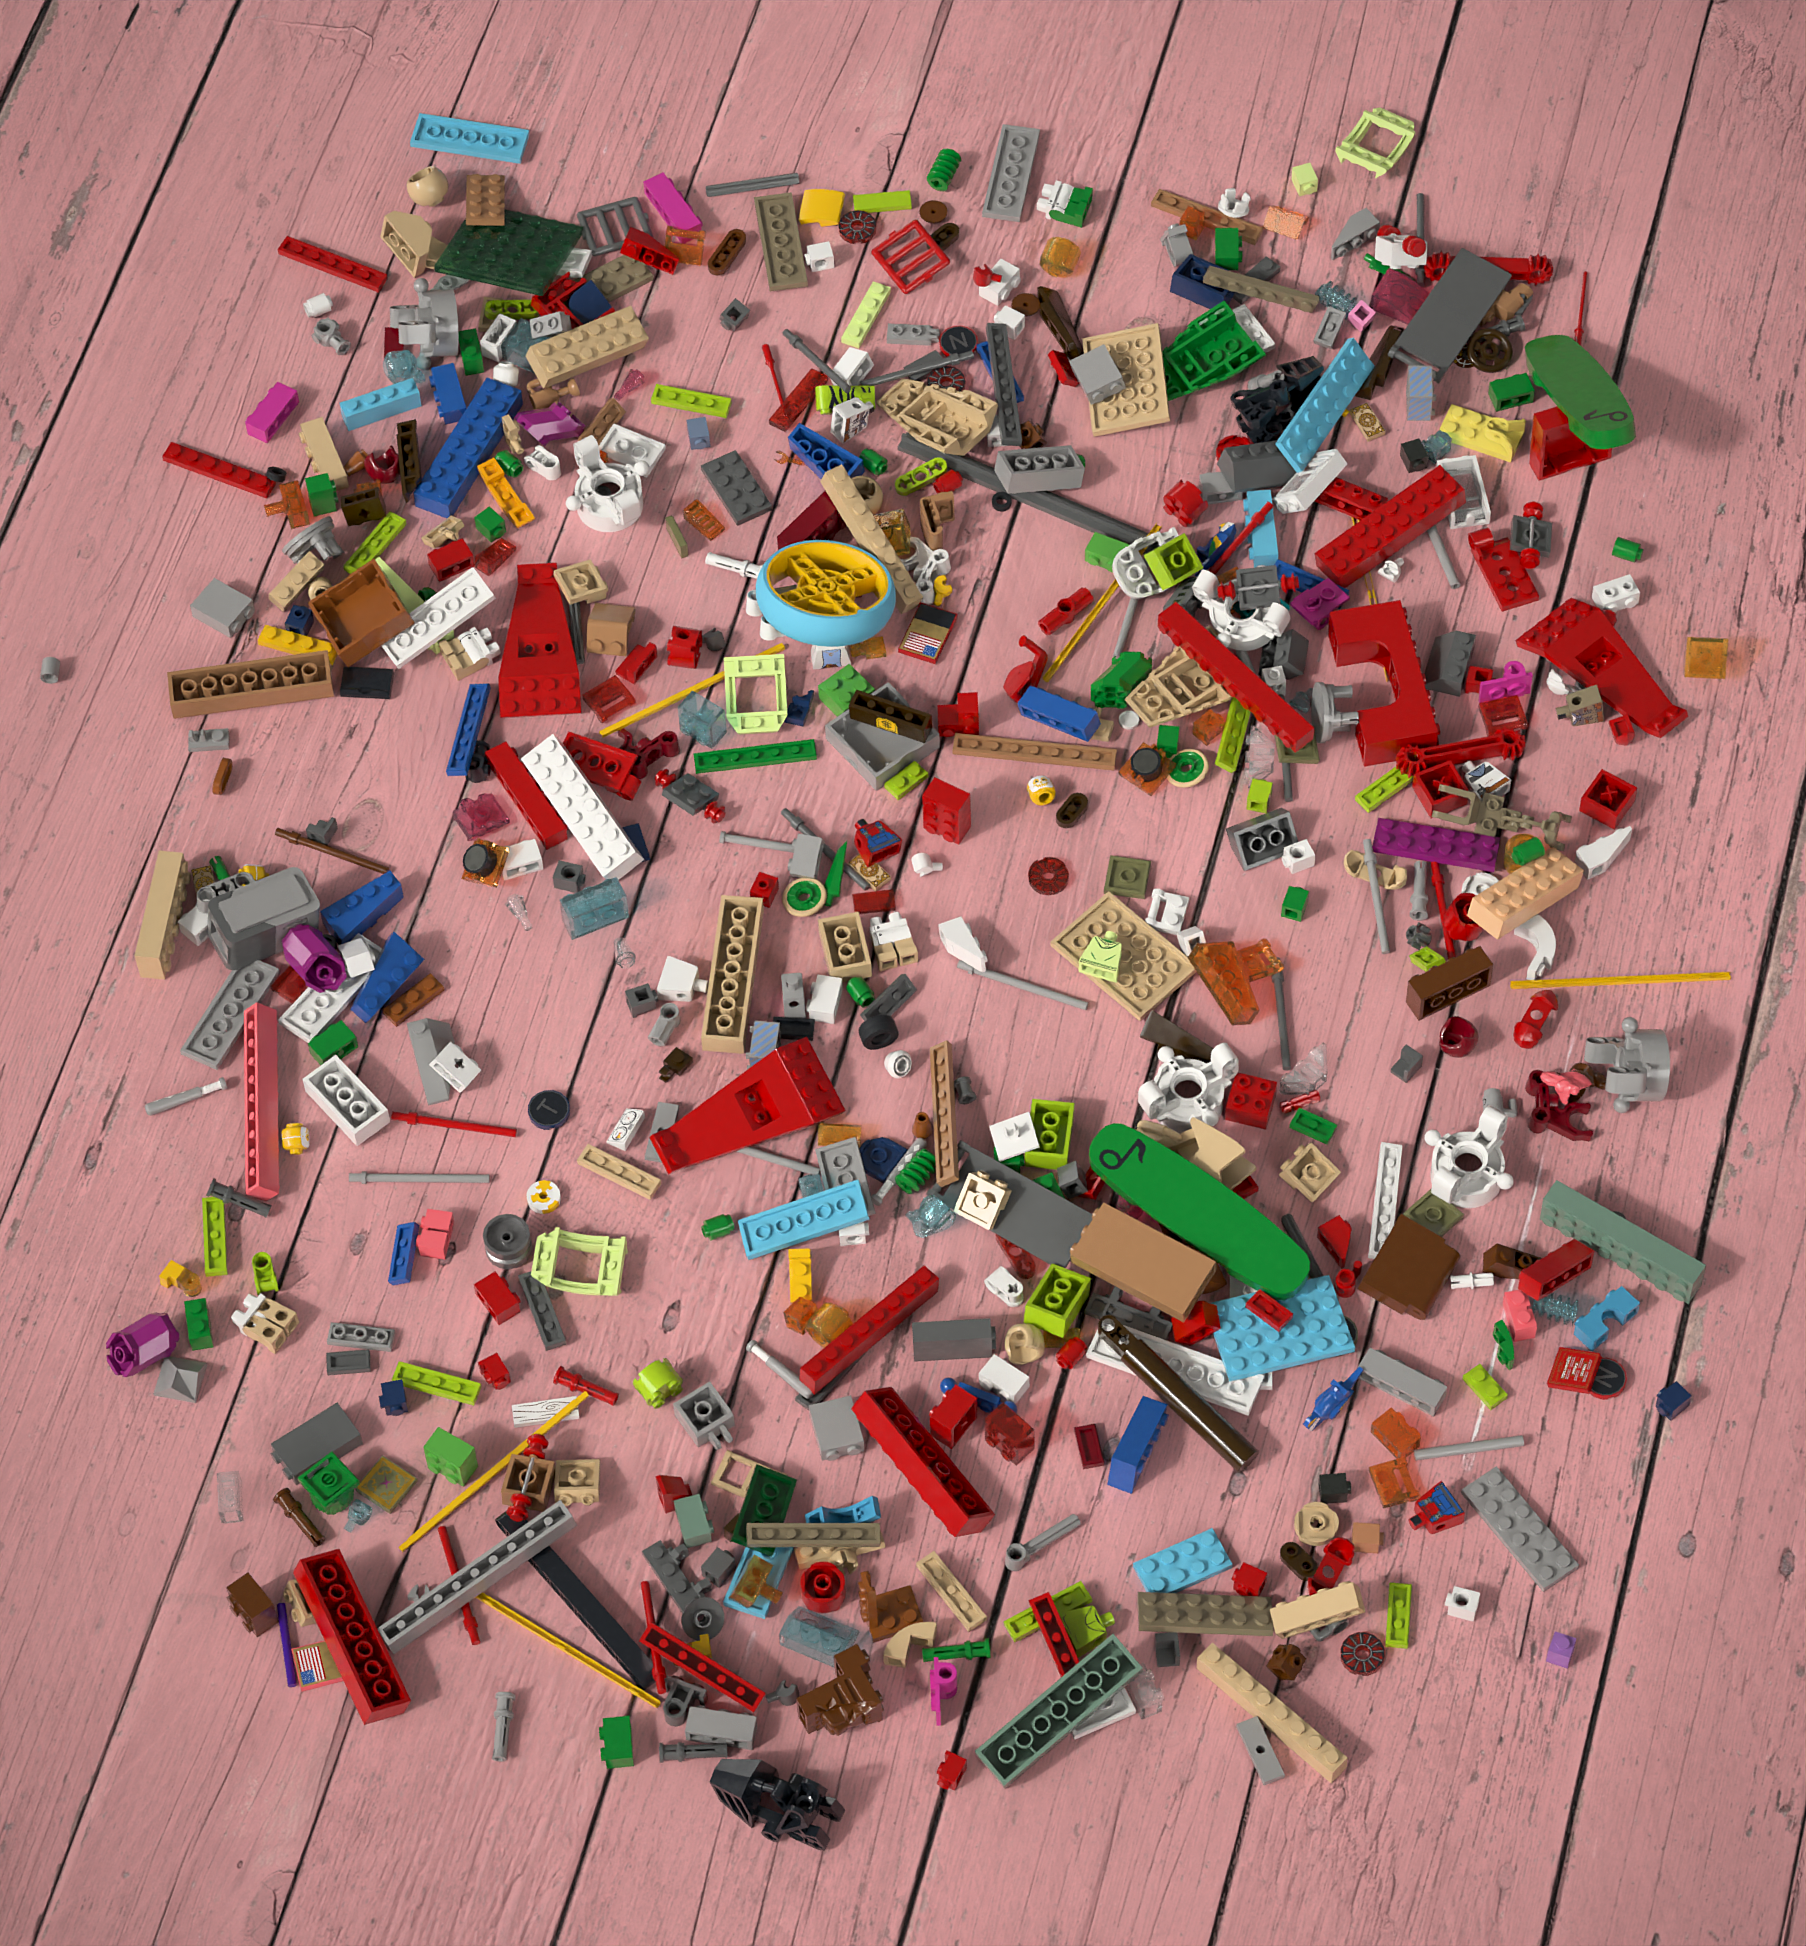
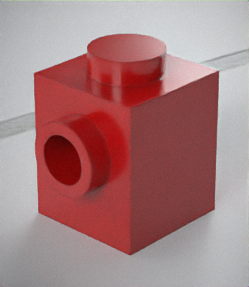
(765, 887)
(1249, 1580)

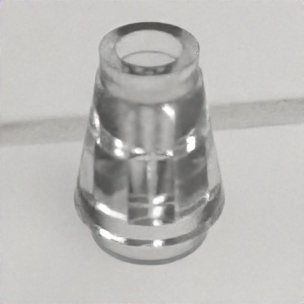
(623, 953)

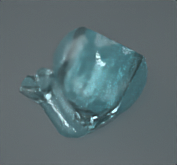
(402, 366)
(931, 1217)

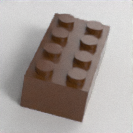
(1449, 982)

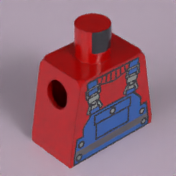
(876, 841)
(1437, 1510)

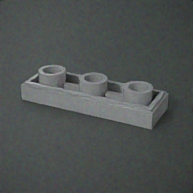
(665, 1117)
(373, 1337)
(1255, 1740)

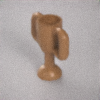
(546, 397)

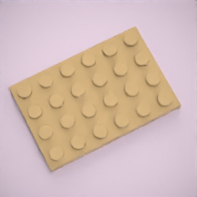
(1141, 364)
(1148, 964)

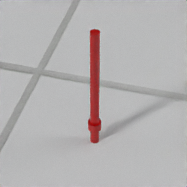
(1256, 519)
(1438, 882)
(413, 1118)
(469, 1621)
(658, 1671)

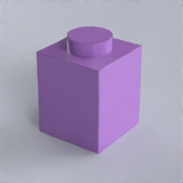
(1561, 1649)

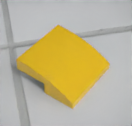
(821, 207)

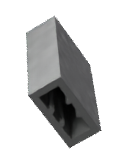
(953, 1339)
(314, 1440)

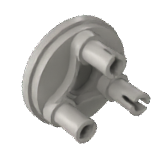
(315, 536)
(1324, 713)

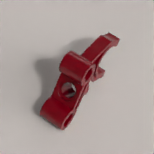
(649, 750)
(1549, 1115)

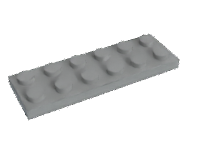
(1011, 173)
(225, 1015)
(1519, 1529)

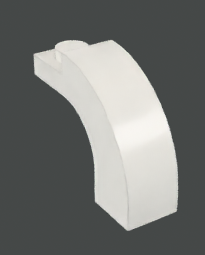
(1543, 939)

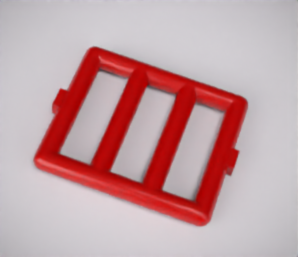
(924, 237)

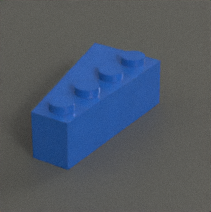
(821, 453)
(362, 908)
(391, 970)
(1137, 1444)

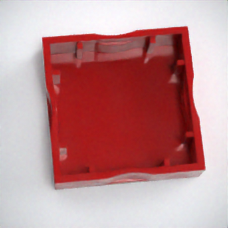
(1557, 448)

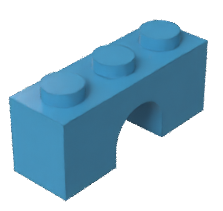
(1617, 1305)

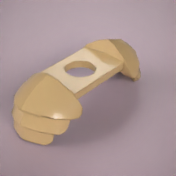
(1389, 879)

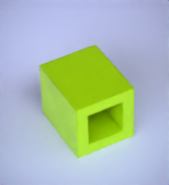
(1259, 795)

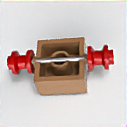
(528, 1480)

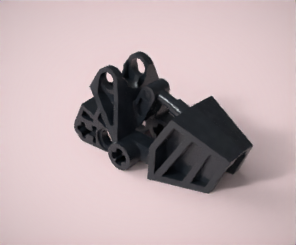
(1260, 405)
(739, 1788)

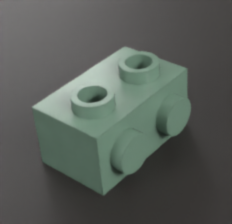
(693, 1521)

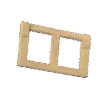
(722, 1468)

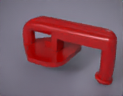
(1026, 673)

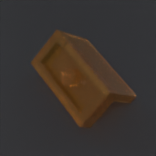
(1284, 222)

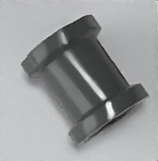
(964, 1090)

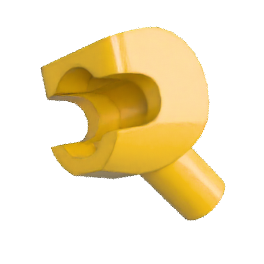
(941, 589)

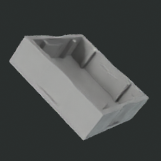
(874, 751)

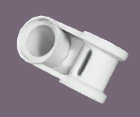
(544, 463)
(1005, 1287)

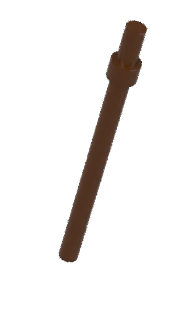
(296, 838)

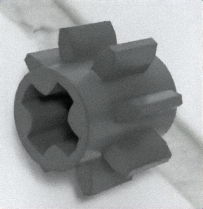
(1418, 936)

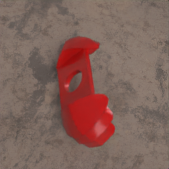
(1528, 1032)
(1337, 1554)

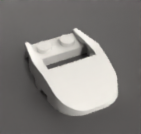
(1131, 569)

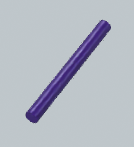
(286, 1645)

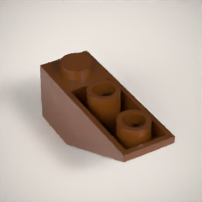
(1506, 1261)

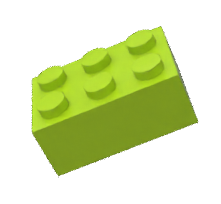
(1053, 1130)
(1057, 1300)

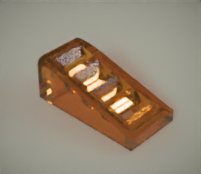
(694, 511)

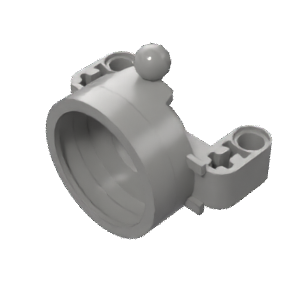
(429, 324)
(1639, 1063)

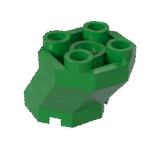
(1120, 680)

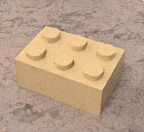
(845, 946)

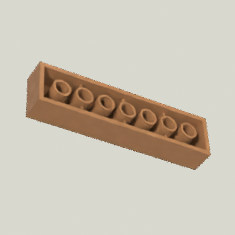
(250, 684)

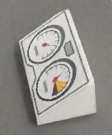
(626, 1128)

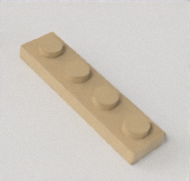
(619, 1171)
(951, 1591)

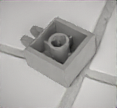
(705, 1427)

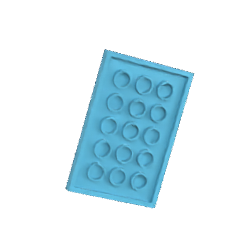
(1314, 1334)

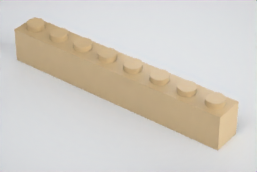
(869, 534)
(1271, 1712)

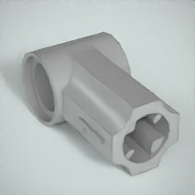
(664, 1026)

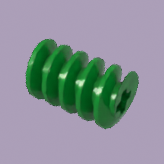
(943, 169)
(916, 1171)

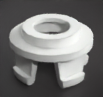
(1227, 201)

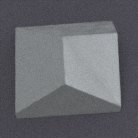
(180, 1379)

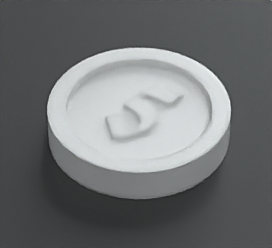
(1128, 720)

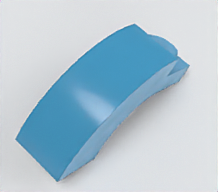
(861, 1512)

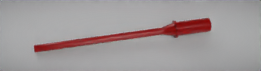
(1579, 331)
(770, 362)

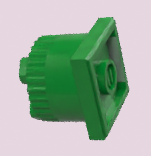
(329, 1484)

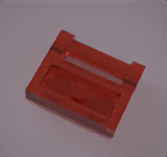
(605, 694)
(1500, 710)

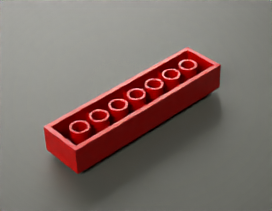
(1390, 527)
(923, 1461)
(351, 1636)

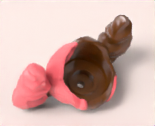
(1572, 1084)

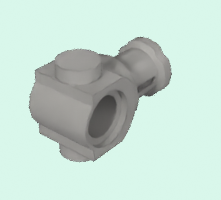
(328, 335)

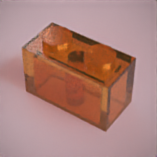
(1396, 1434)

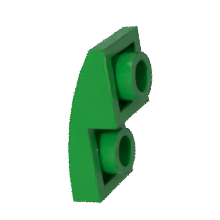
(1505, 1349)

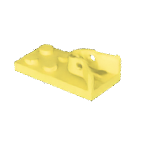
(1483, 433)

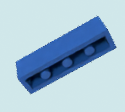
(1059, 713)

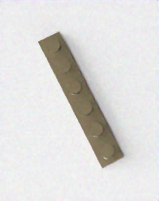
(1260, 289)
(813, 1534)

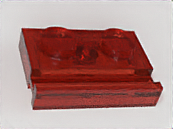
(289, 985)

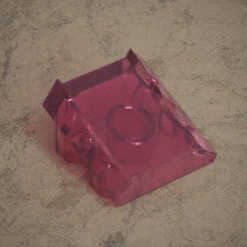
(479, 816)

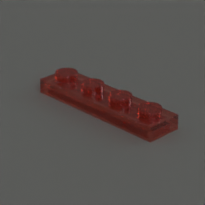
(797, 400)

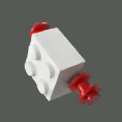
(1399, 249)

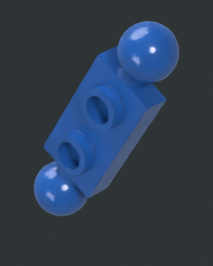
(985, 1401)

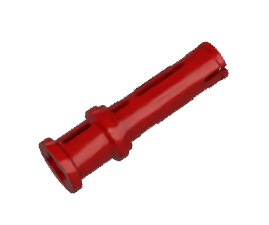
(577, 1379)

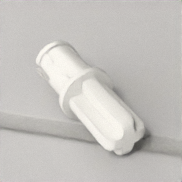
(1472, 1280)

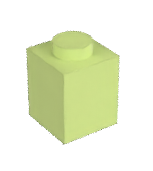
(1304, 179)

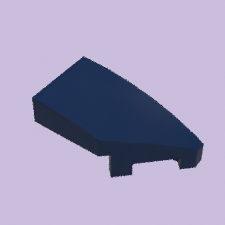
(799, 709)

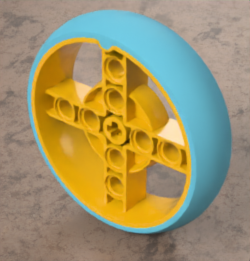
(823, 603)

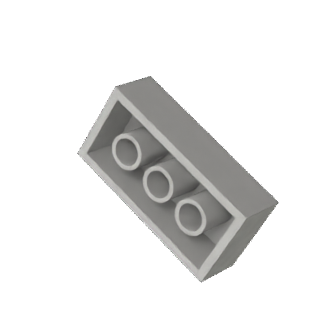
(1039, 469)

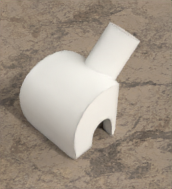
(1392, 569)
(923, 865)

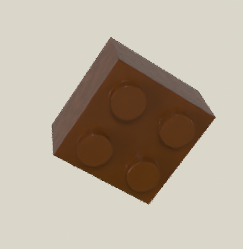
(252, 1605)

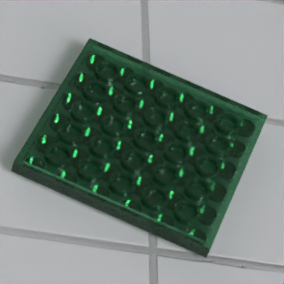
(513, 256)

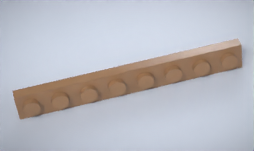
(1034, 751)
(944, 1113)

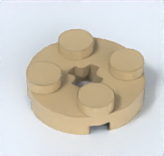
(1316, 1536)

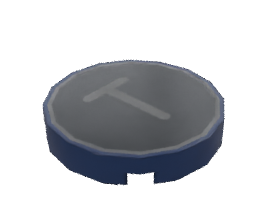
(548, 1109)

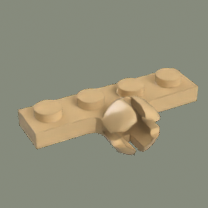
(839, 1556)

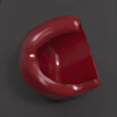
(384, 467)
(1458, 1037)

